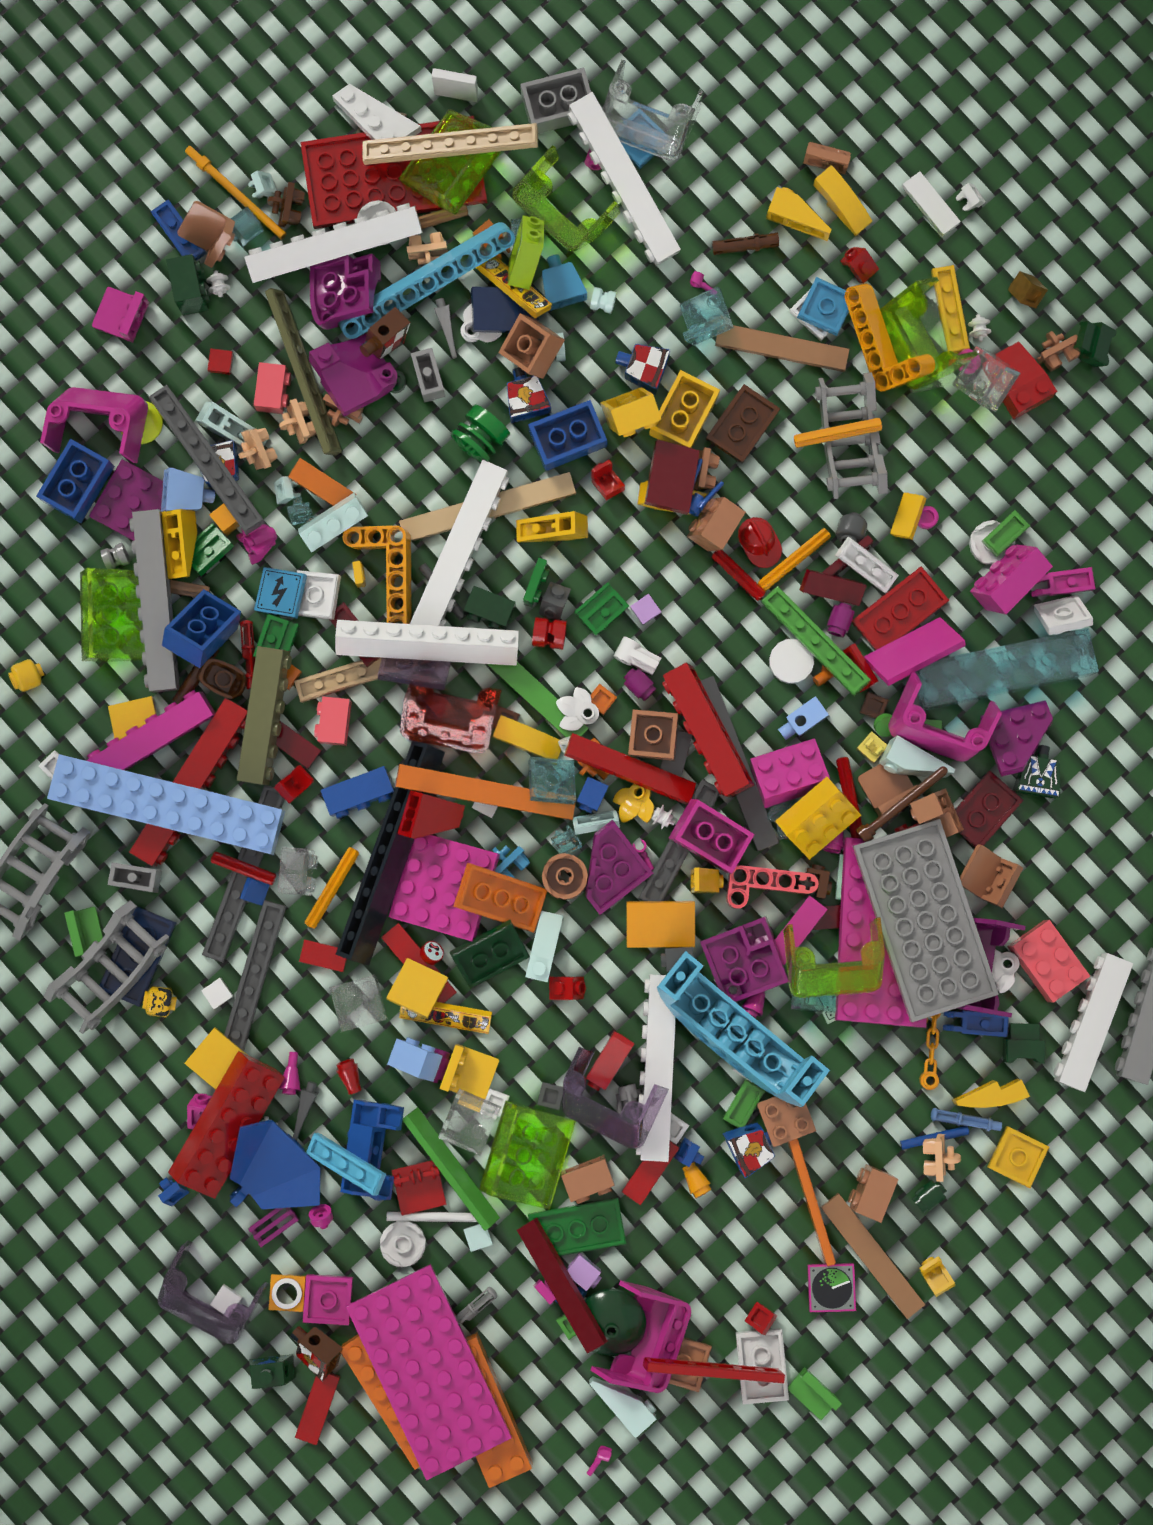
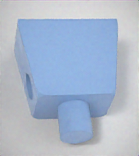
(184, 491)
(812, 711)

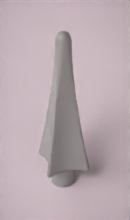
(443, 315)

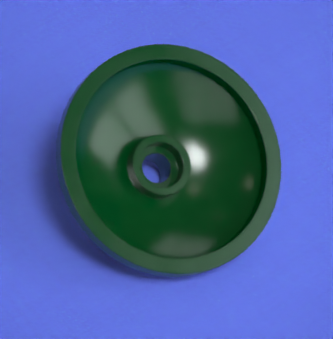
(622, 1312)

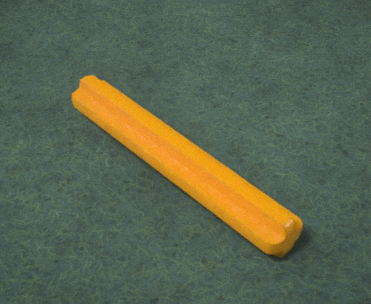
(837, 432)
(794, 559)
(331, 887)

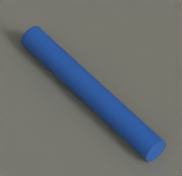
(949, 1134)

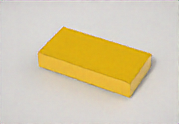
(908, 516)

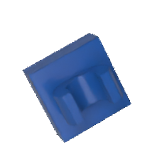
(688, 1152)
(172, 1192)

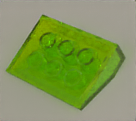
(451, 178)
(110, 616)
(527, 1155)

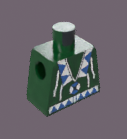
(1040, 776)

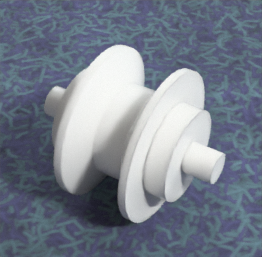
(218, 284)
(979, 327)
(662, 817)

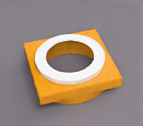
(298, 1282)

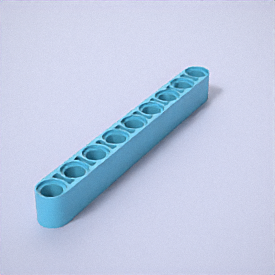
(438, 280)

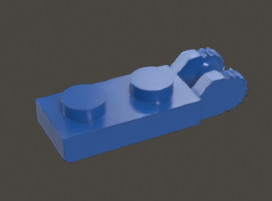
(978, 1023)

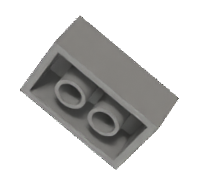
(549, 98)

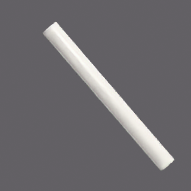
(431, 1217)

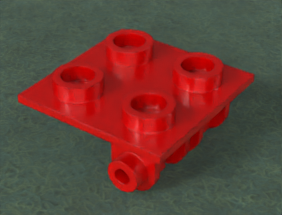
(418, 1187)

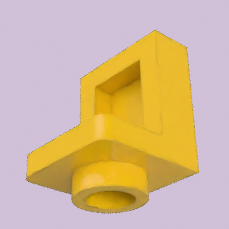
(936, 1275)

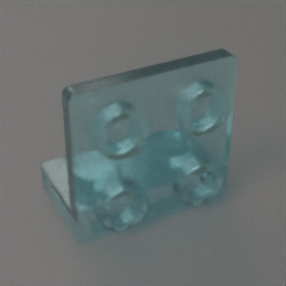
(705, 316)

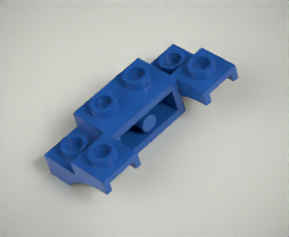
(367, 1137)

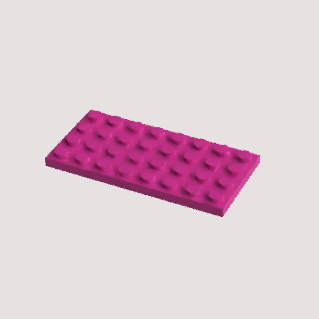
(856, 913)
(428, 1372)

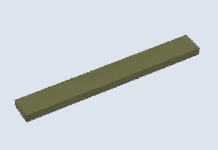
(303, 372)

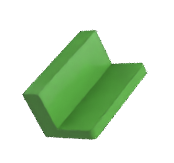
(83, 929)
(813, 1394)

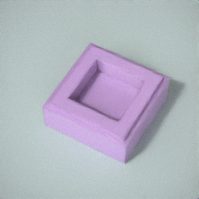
(645, 609)

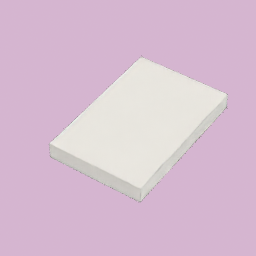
(762, 1351)

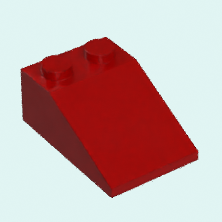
(1031, 387)

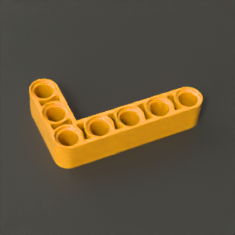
(877, 343)
(392, 570)

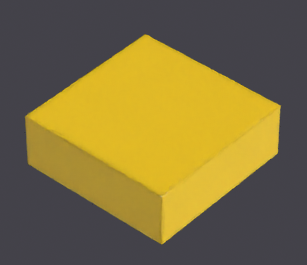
(359, 574)

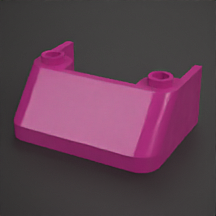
(125, 412)
(909, 724)
(663, 1336)

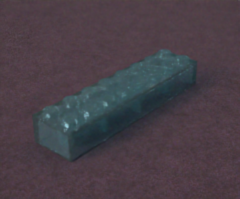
(1007, 669)

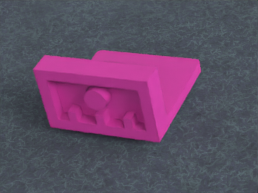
(120, 313)

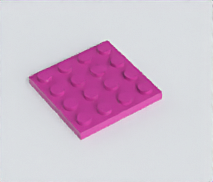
(432, 883)

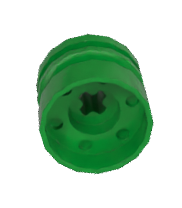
(482, 431)

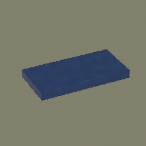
(157, 927)

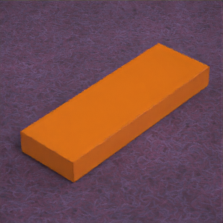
(318, 483)

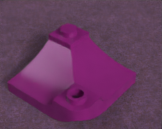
(343, 289)
(351, 376)
(745, 959)

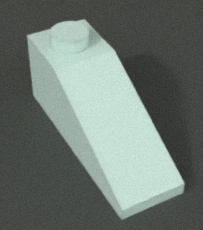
(223, 423)
(907, 759)
(544, 946)
(627, 1406)

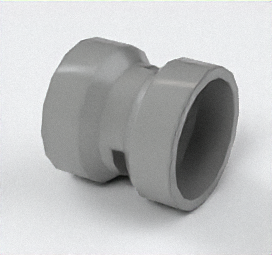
(118, 557)

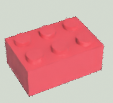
(1048, 961)

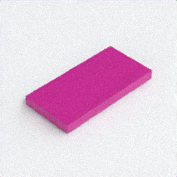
(914, 651)

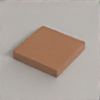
(691, 1351)

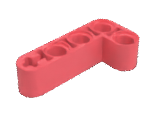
(772, 884)

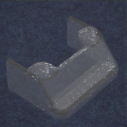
(645, 126)

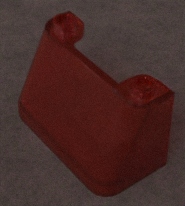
(449, 719)

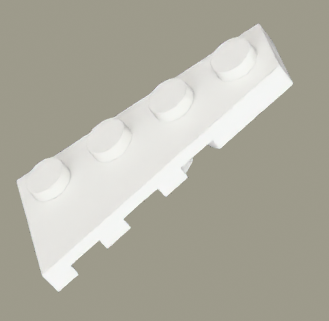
(373, 116)

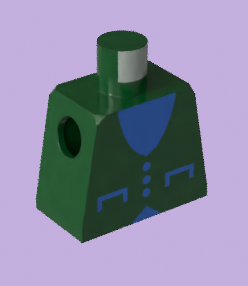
(271, 1371)

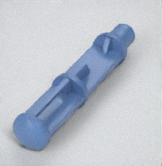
(965, 1120)

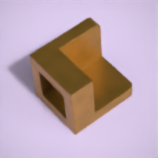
(1027, 289)

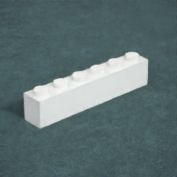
(1093, 1021)

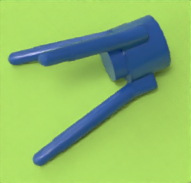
(698, 502)

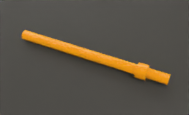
(204, 164)

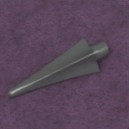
(307, 1099)

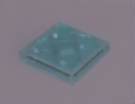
(552, 780)

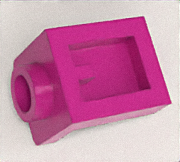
(196, 1108)

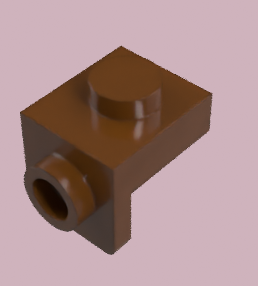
(825, 885)

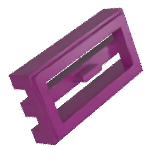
(257, 1235)

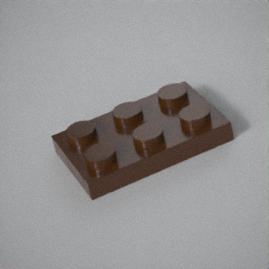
(743, 423)

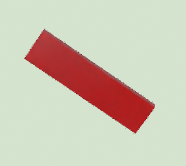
(405, 947)

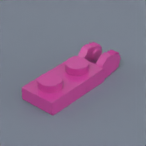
(1066, 582)

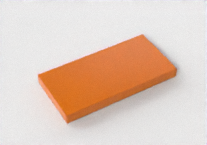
(500, 897)

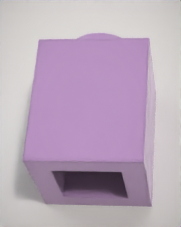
(584, 1272)

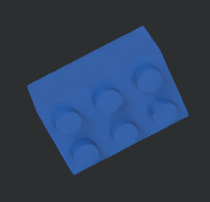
(567, 435)
(75, 481)
(201, 628)

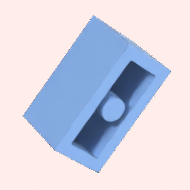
(415, 1059)

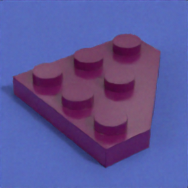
(1019, 736)
(613, 868)

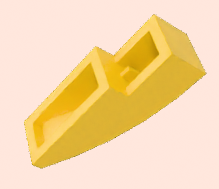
(842, 200)
(527, 738)
(993, 1095)

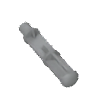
(471, 1309)

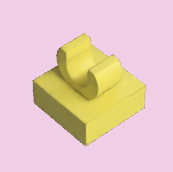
(872, 747)

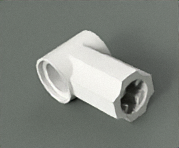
(633, 654)

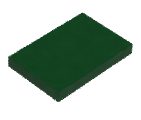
(489, 954)

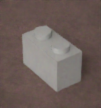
(428, 375)
(134, 877)

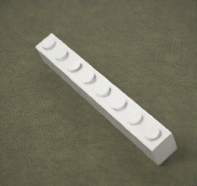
(623, 178)
(333, 244)
(460, 545)
(426, 642)
(658, 1068)

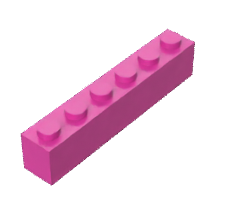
(156, 733)

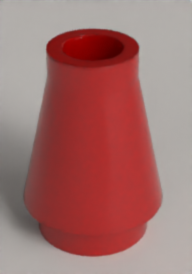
(349, 1075)

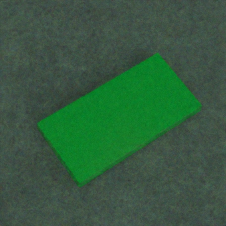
(583, 1226)

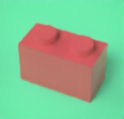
(271, 388)
(333, 721)

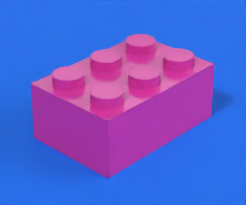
(1010, 578)
(788, 772)
(711, 836)

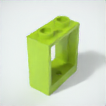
(526, 252)

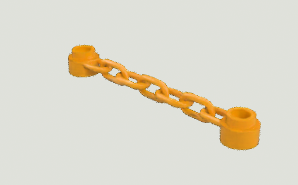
(931, 1060)

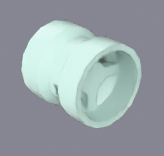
(603, 300)

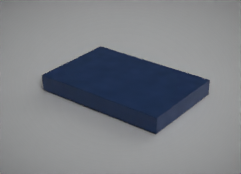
(494, 310)

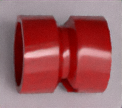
(541, 632)

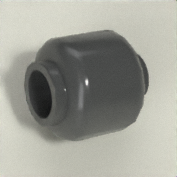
(851, 526)

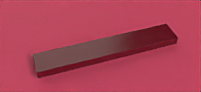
(562, 1285)

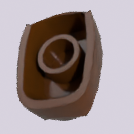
(222, 678)

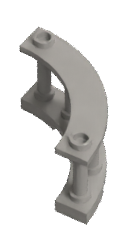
(874, 460)
(46, 881)
(96, 953)

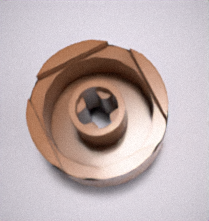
(569, 864)

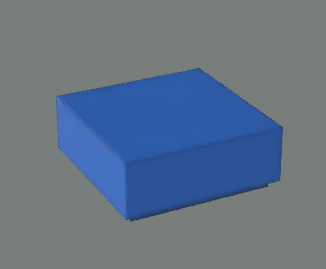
(254, 891)

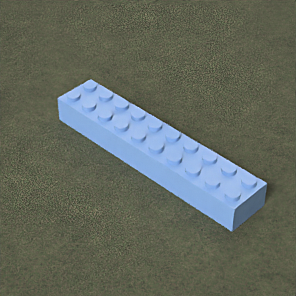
(166, 804)

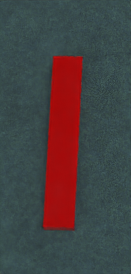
(629, 769)
(714, 1370)

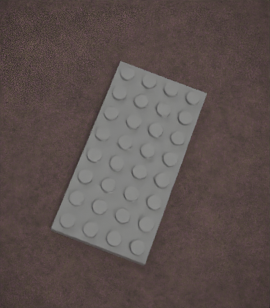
(925, 920)

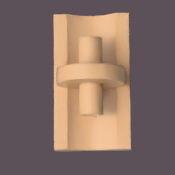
(426, 252)
(295, 422)
(254, 449)
(938, 1166)

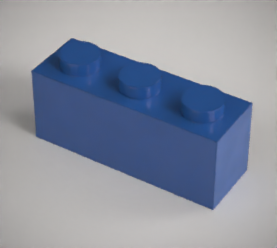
(358, 792)

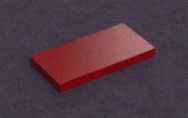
(900, 609)

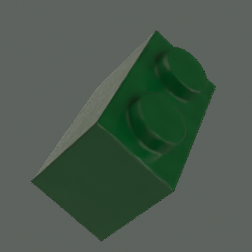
(489, 608)

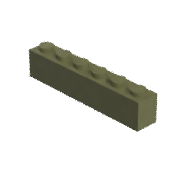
(263, 715)

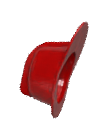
(760, 542)

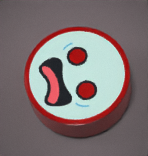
(431, 952)

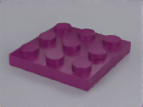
(127, 492)

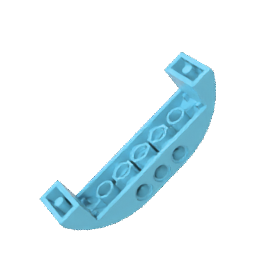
(738, 1035)

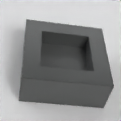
(550, 1095)

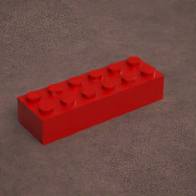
(708, 731)
(237, 1102)

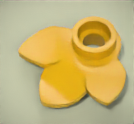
(634, 805)

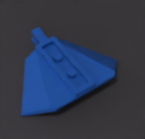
(273, 1169)

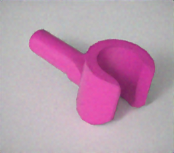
(697, 281)
(644, 855)
(604, 1453)

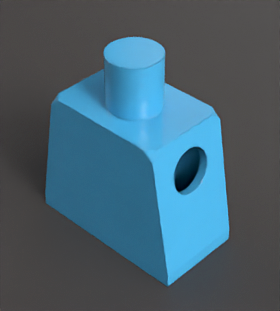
(562, 283)

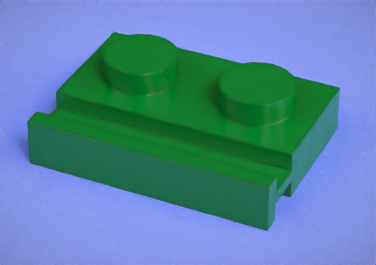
(209, 549)
(539, 575)
(601, 609)
(277, 634)

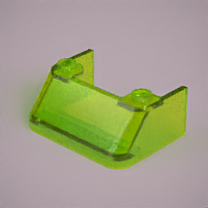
(531, 197)
(910, 336)
(832, 979)

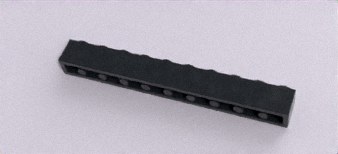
(383, 868)

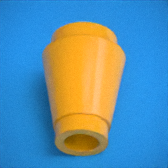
(696, 1181)

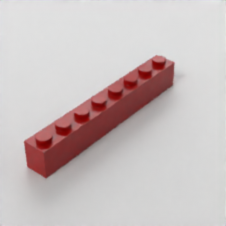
(197, 773)

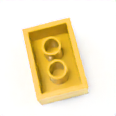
(685, 410)
(631, 412)
(818, 818)

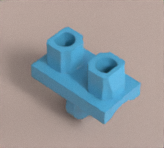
(516, 857)

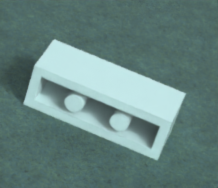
(332, 522)

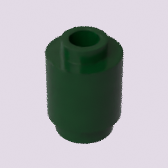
(929, 1195)

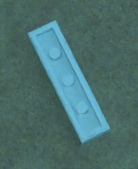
(346, 1164)

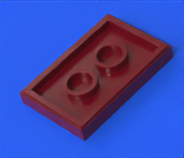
(672, 477)
(986, 809)

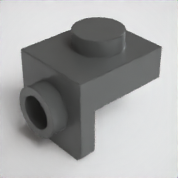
(554, 601)

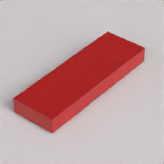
(646, 1177)
(317, 1409)

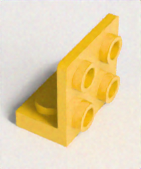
(469, 1071)

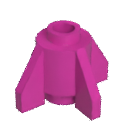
(258, 542)

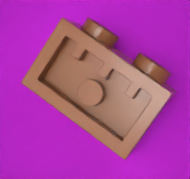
(824, 156)

